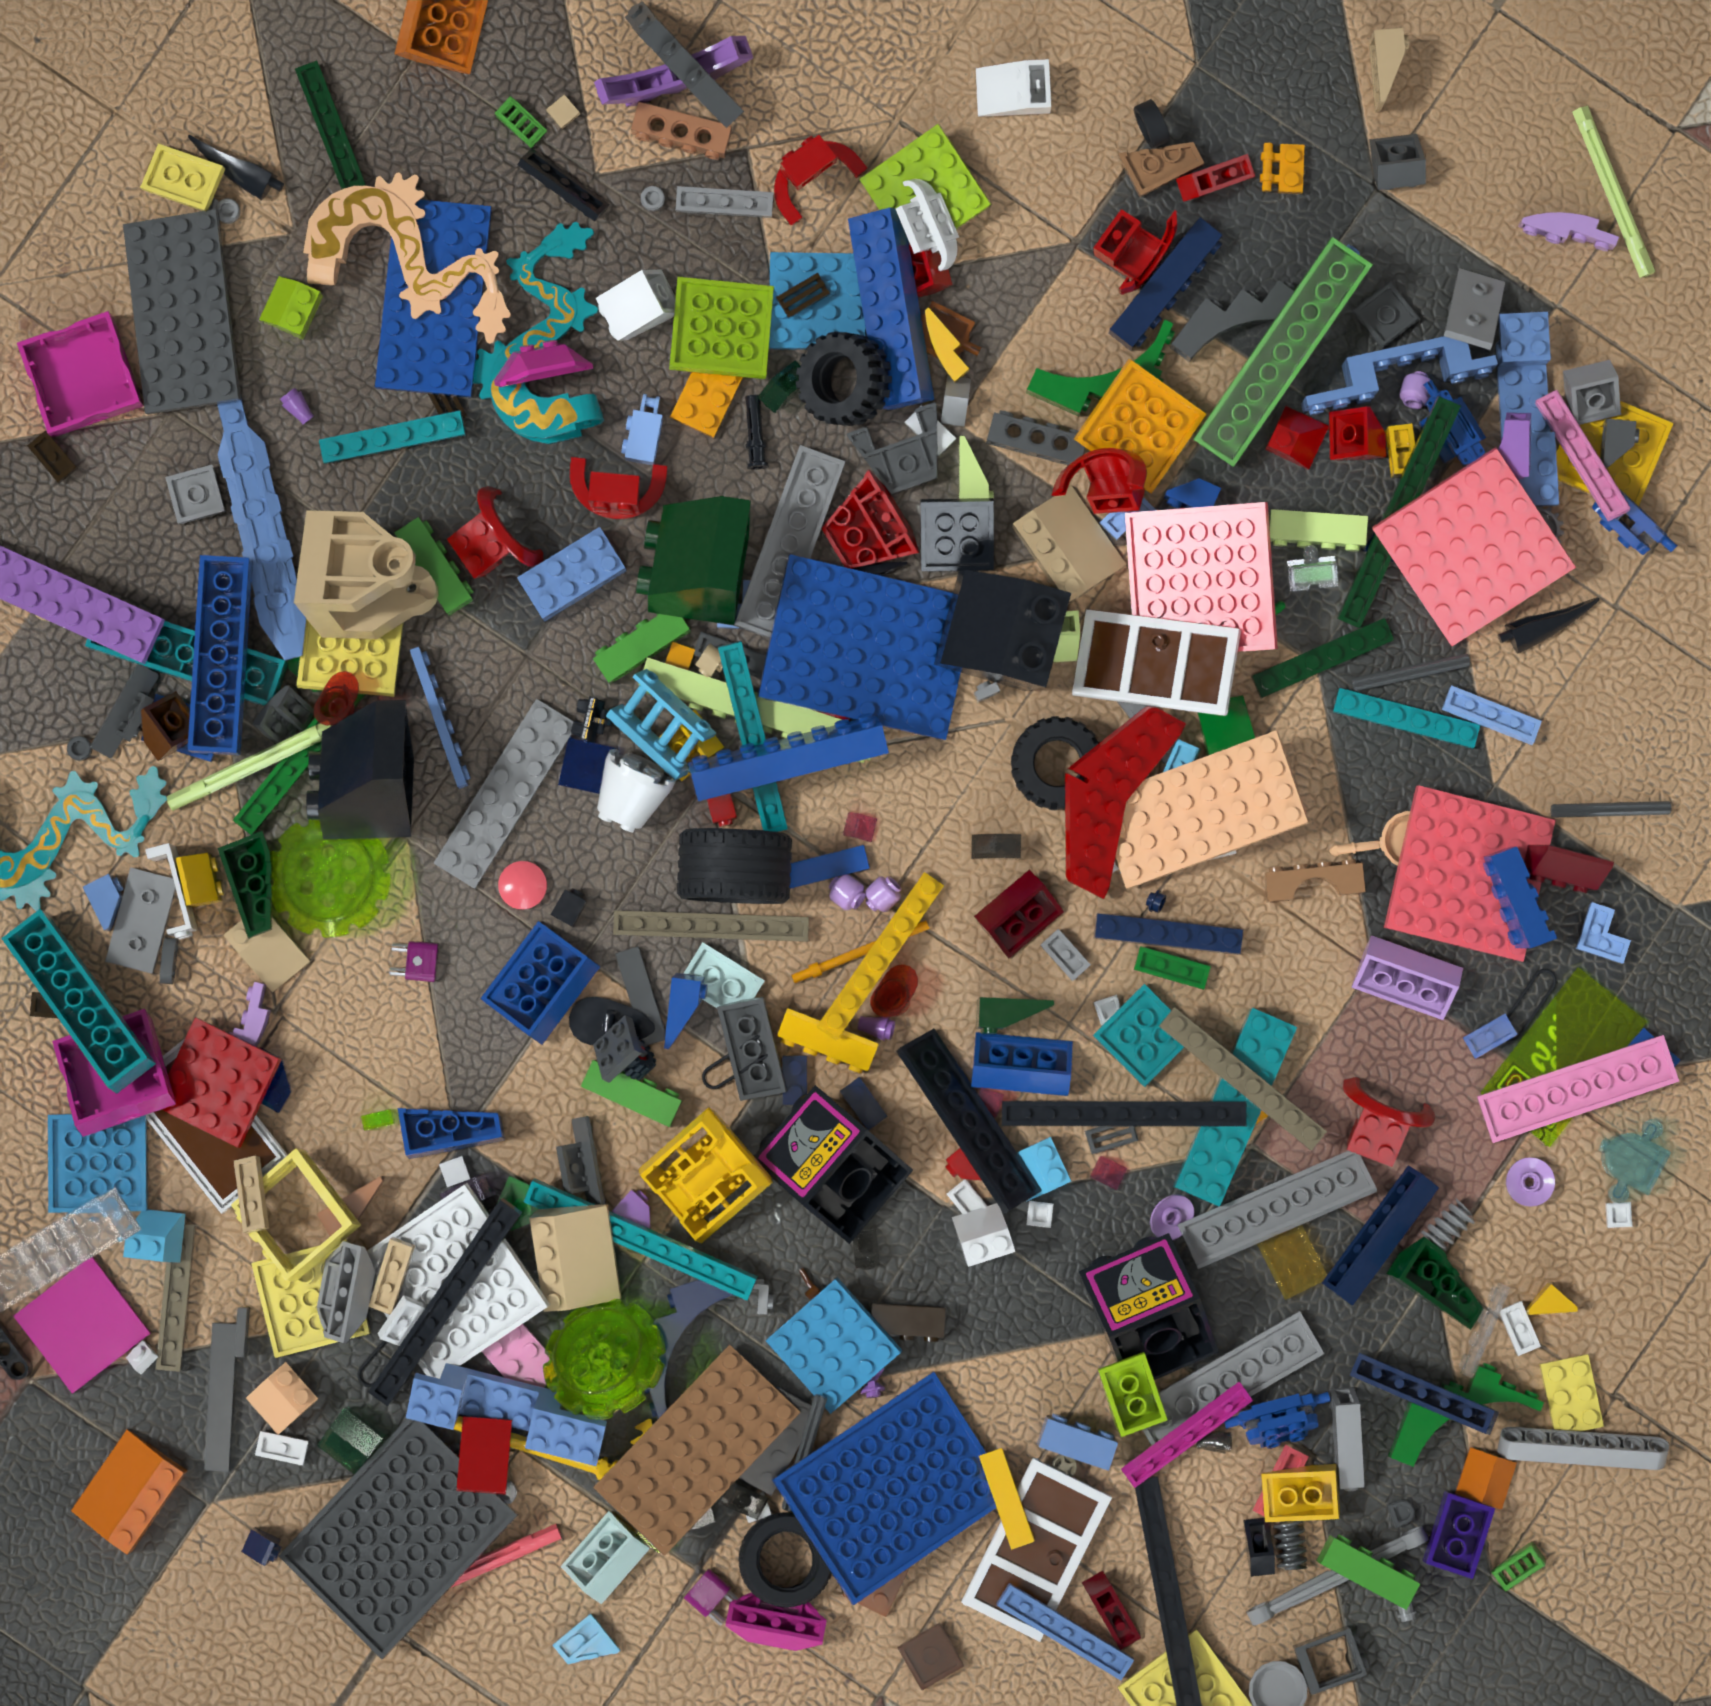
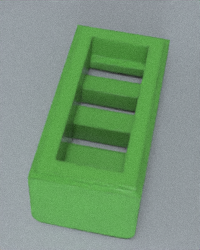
(505, 107)
(1524, 1573)

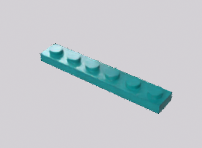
(392, 437)
(1406, 718)

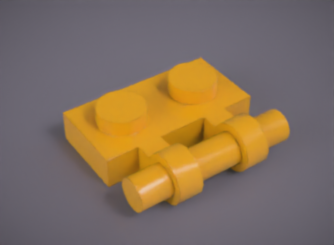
(1290, 168)

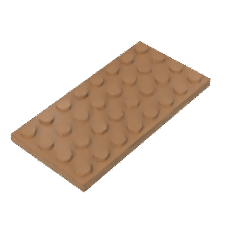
(696, 1450)

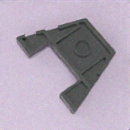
(907, 461)

